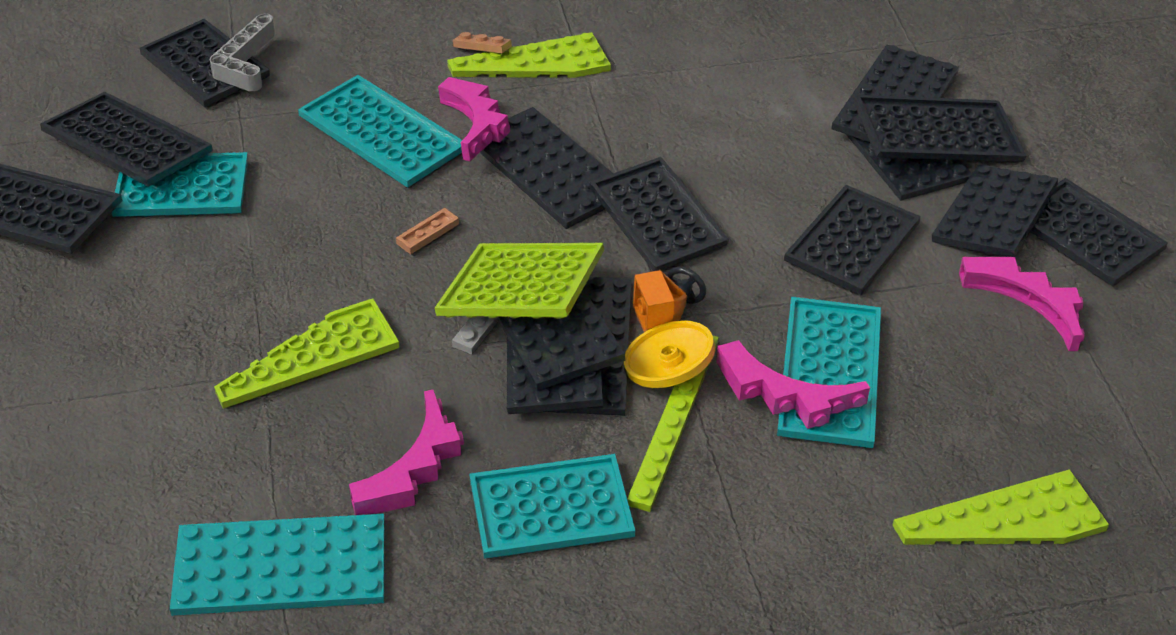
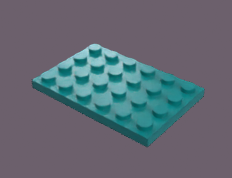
(203, 187)
(551, 506)

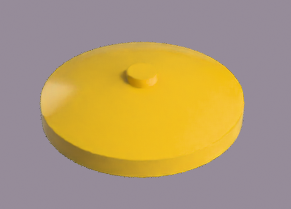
(669, 354)

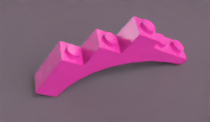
(483, 111)
(1003, 276)
(811, 401)
(398, 483)

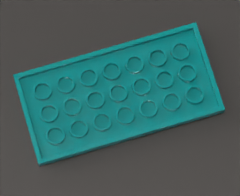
(382, 130)
(833, 347)
(278, 564)

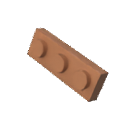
(482, 42)
(427, 231)

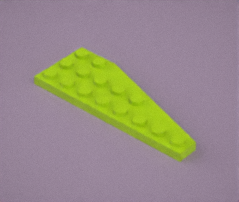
(568, 56)
(334, 343)
(1031, 511)

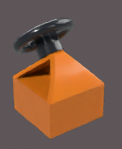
(663, 297)

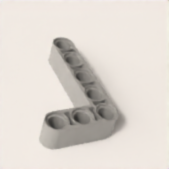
(230, 60)

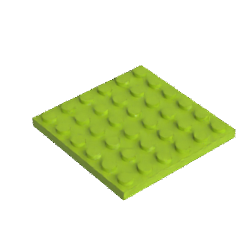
(520, 280)

